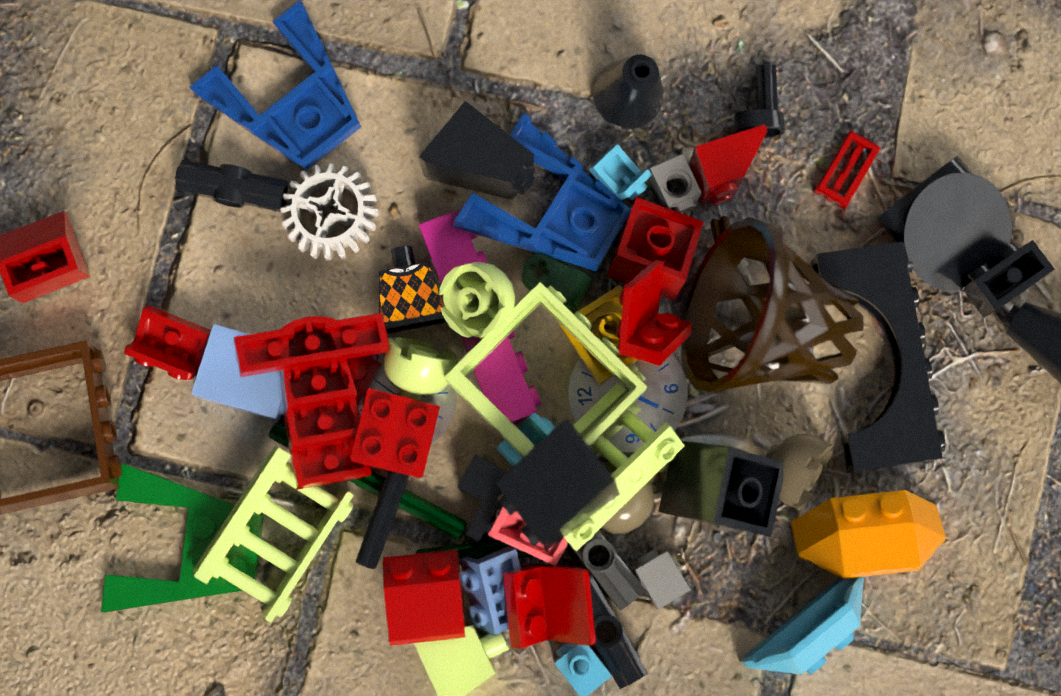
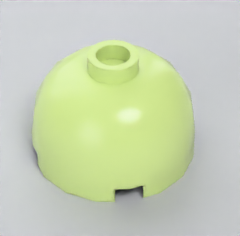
(477, 299)
(417, 367)

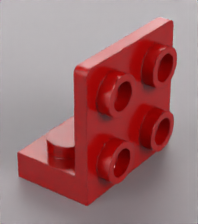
(643, 330)
(394, 433)
(549, 605)

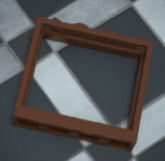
(103, 428)

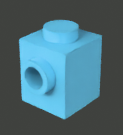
(581, 668)

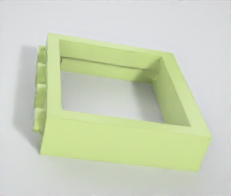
(579, 328)

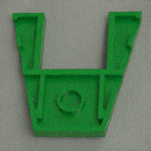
(203, 521)

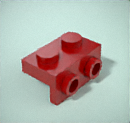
(168, 343)

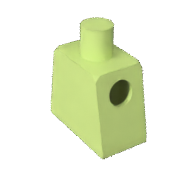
(461, 663)

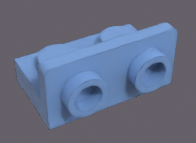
(486, 588)

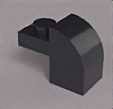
(480, 483)

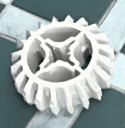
(302, 200)

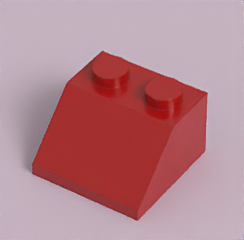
(723, 164)
(656, 235)
(423, 597)

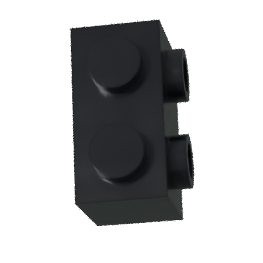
(1007, 279)

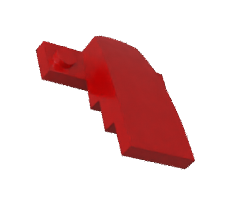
(316, 388)

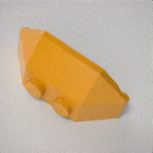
(869, 534)

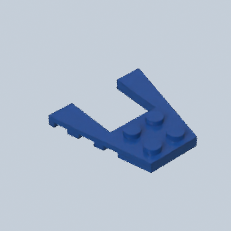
(304, 121)
(577, 223)

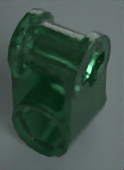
(567, 280)

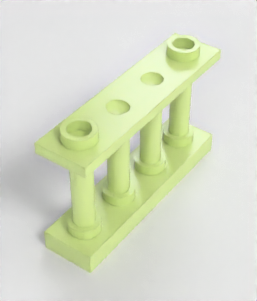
(631, 472)
(237, 532)

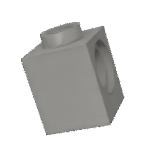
(675, 170)
(660, 578)

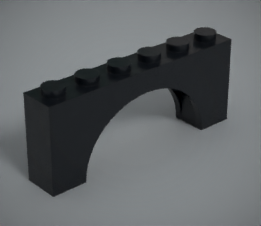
(907, 425)

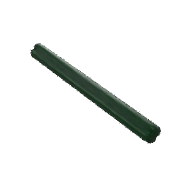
(410, 501)

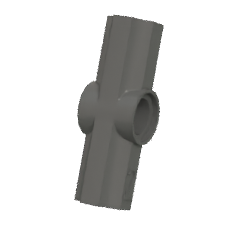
(614, 575)

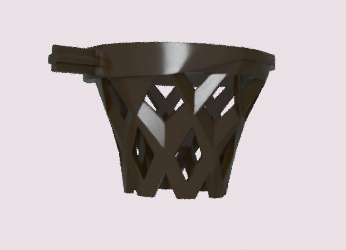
(791, 358)

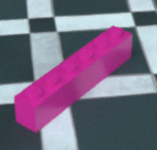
(502, 370)

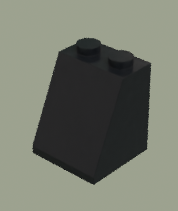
(478, 156)
(556, 486)
(723, 487)

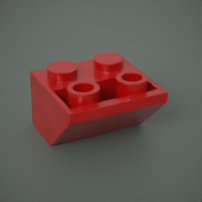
(41, 258)

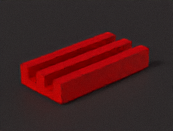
(832, 195)

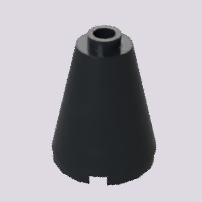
(629, 92)
(1037, 333)

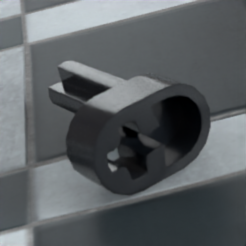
(767, 105)

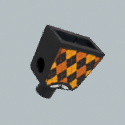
(409, 294)

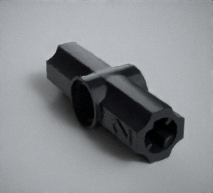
(231, 185)
(619, 652)

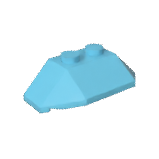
(812, 631)

